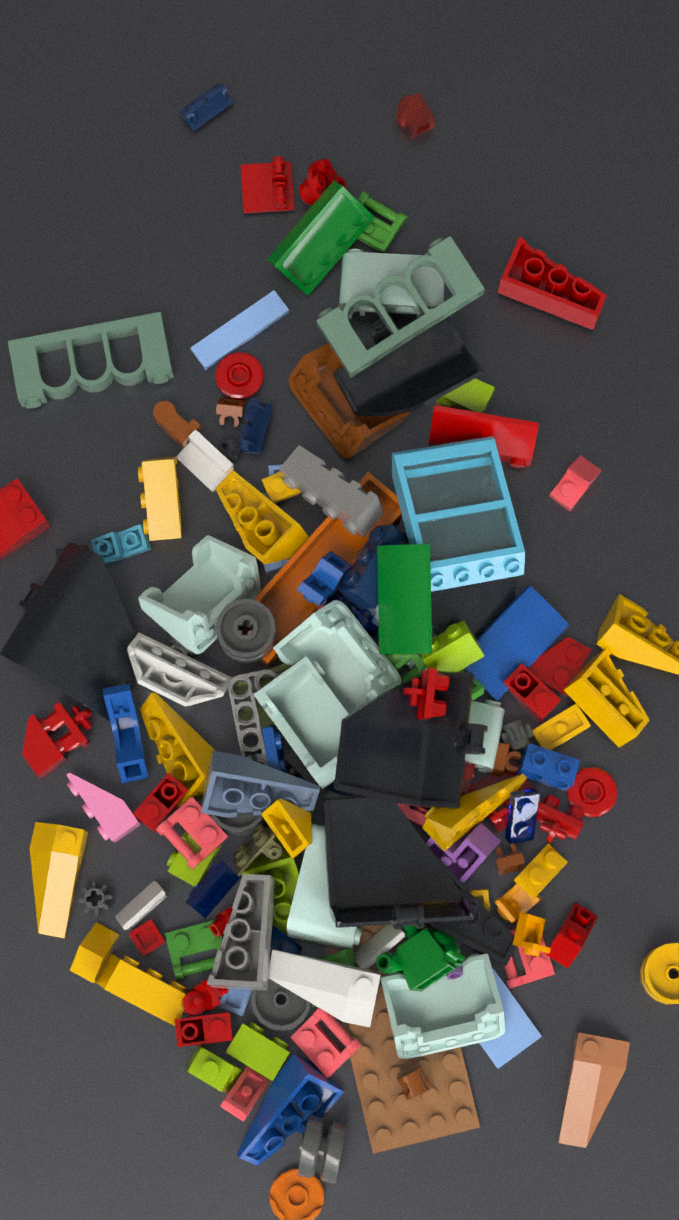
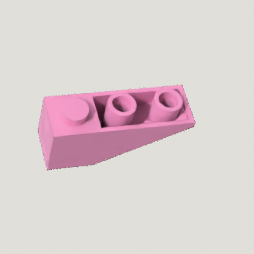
(111, 812)

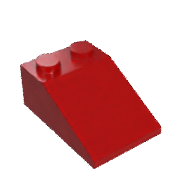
(18, 518)

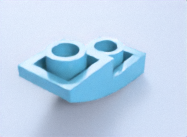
(121, 545)

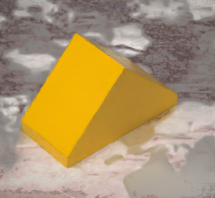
(290, 825)
(94, 952)

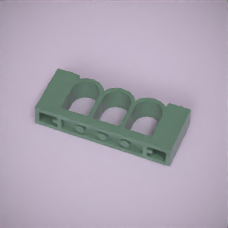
(454, 270)
(28, 372)

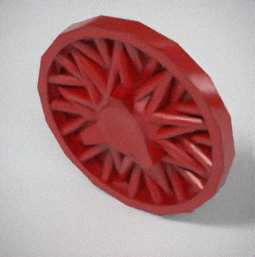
(239, 375)
(593, 792)

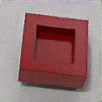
(147, 937)

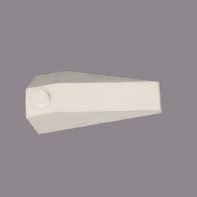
(332, 986)

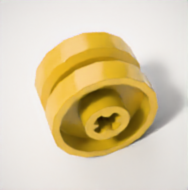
(655, 975)

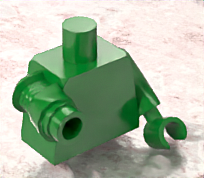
(423, 957)

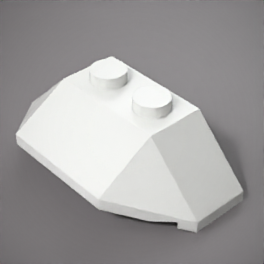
(174, 673)

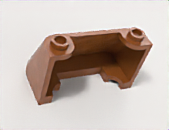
(326, 404)

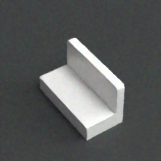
(205, 461)

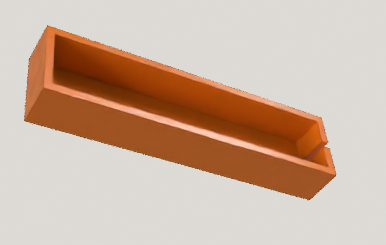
(281, 593)

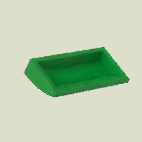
(321, 237)
(404, 599)

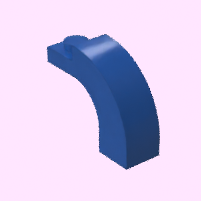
(126, 733)

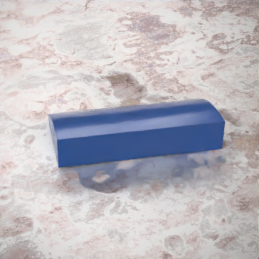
(515, 638)

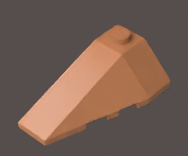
(592, 1080)

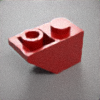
(531, 693)
(40, 749)
(161, 802)
(571, 935)
(203, 1029)

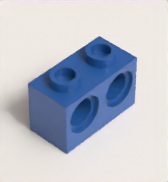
(548, 767)

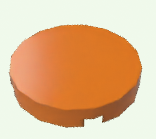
(296, 1196)

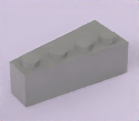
(331, 491)
(246, 942)

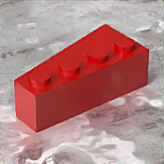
(550, 287)

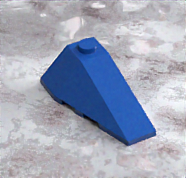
(294, 1095)

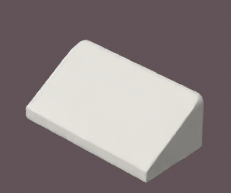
(141, 906)
(378, 944)

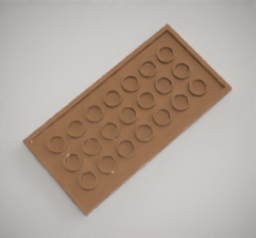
(388, 1114)

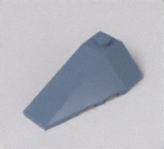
(246, 786)

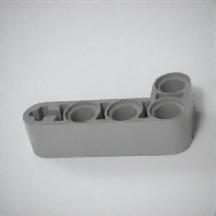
(248, 701)

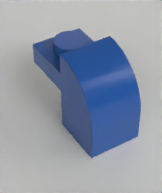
(325, 579)

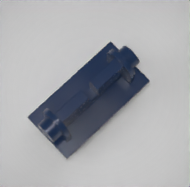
(206, 106)
(253, 435)

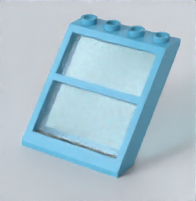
(462, 508)

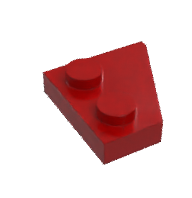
(560, 664)

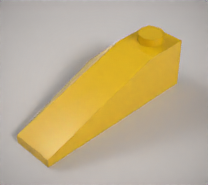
(260, 523)
(636, 638)
(179, 746)
(449, 825)
(56, 866)

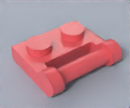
(199, 827)
(534, 967)
(319, 1045)

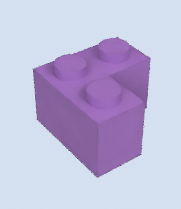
(467, 852)

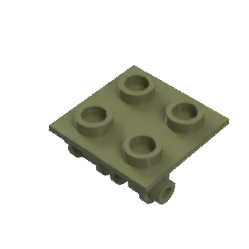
(263, 841)

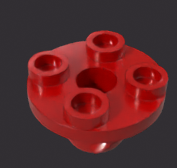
(320, 176)

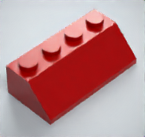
(512, 436)

